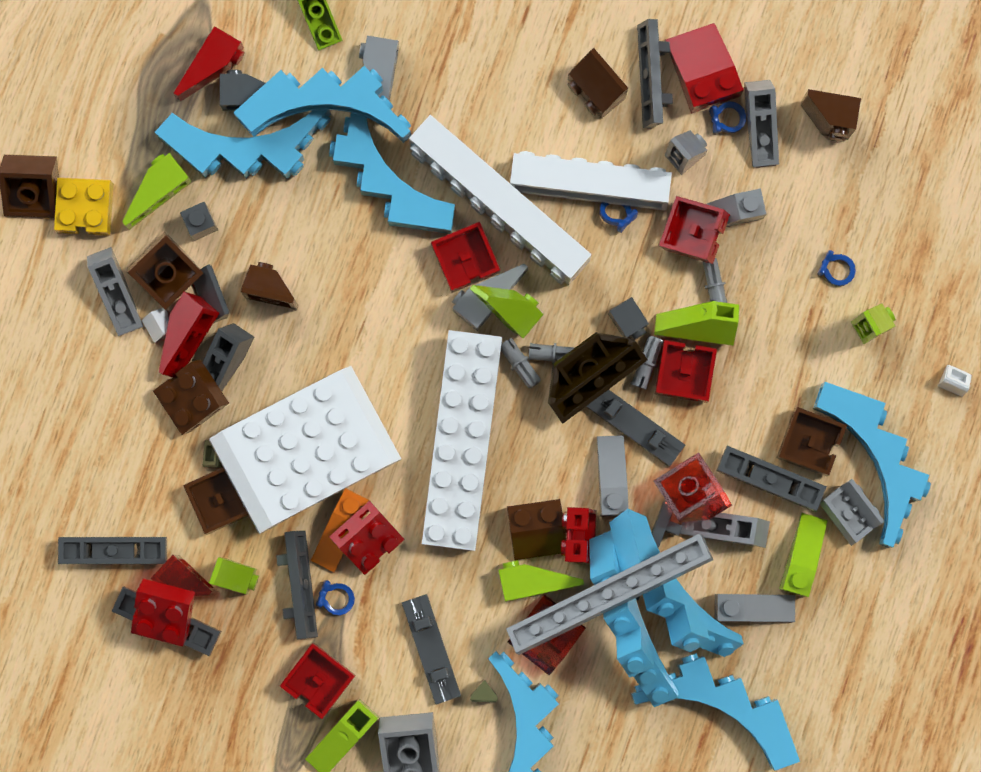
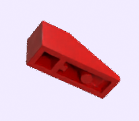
(214, 58)
(185, 332)

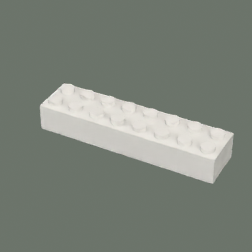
(499, 200)
(462, 440)

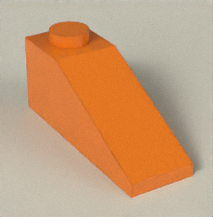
(327, 552)

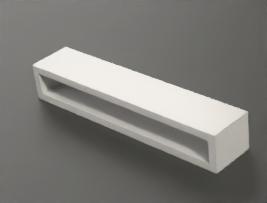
(591, 181)

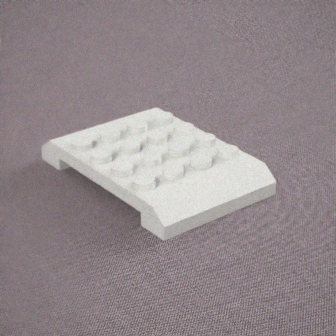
(304, 449)

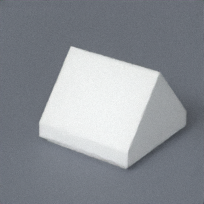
(156, 324)
(955, 380)

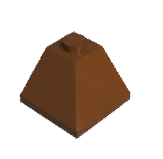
(267, 286)

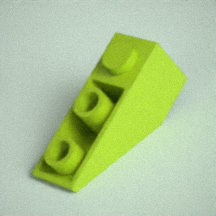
(320, 22)
(702, 322)
(342, 737)

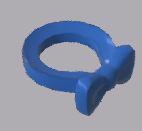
(717, 126)
(621, 224)
(830, 257)
(329, 587)

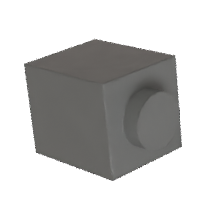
(199, 221)
(629, 319)

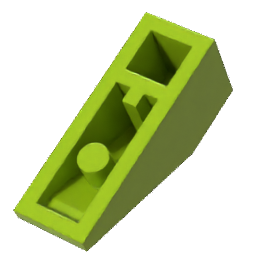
(158, 186)
(510, 307)
(873, 323)
(804, 556)
(234, 576)
(526, 580)

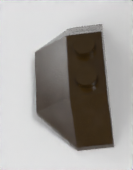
(591, 371)

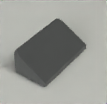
(209, 289)

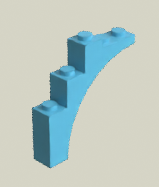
(322, 92)
(279, 148)
(407, 206)
(885, 449)
(686, 621)
(633, 642)
(530, 709)
(763, 720)

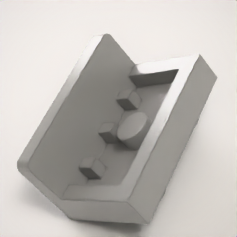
(851, 511)

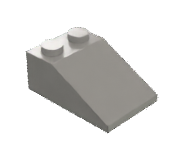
(408, 743)

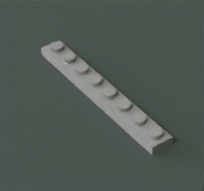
(609, 594)

